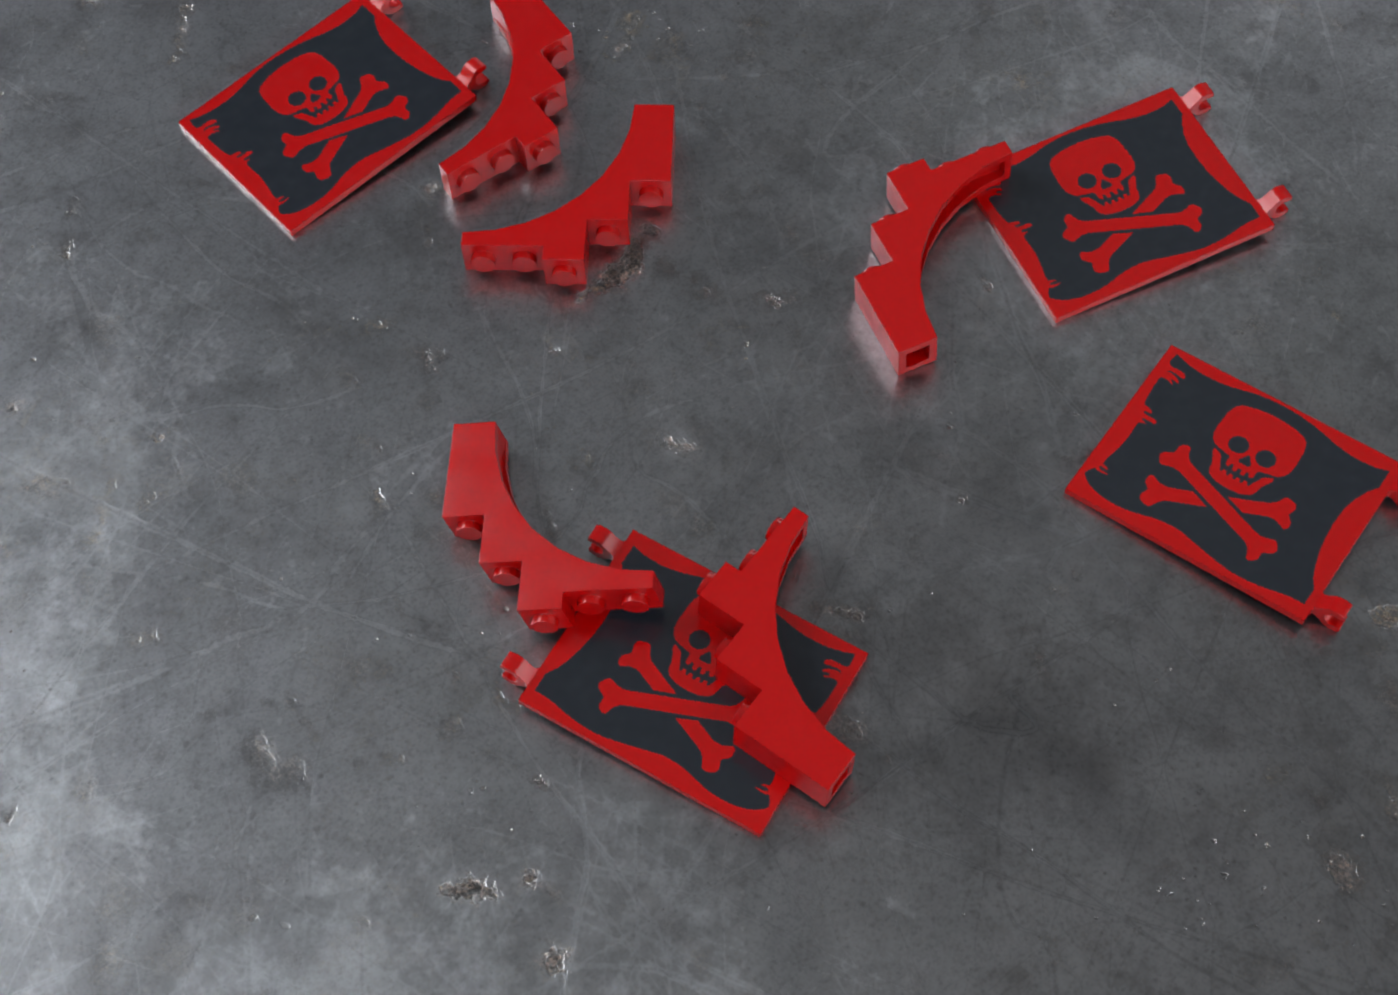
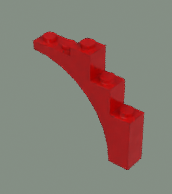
(536, 90)
(600, 215)
(901, 242)
(551, 580)
(774, 719)

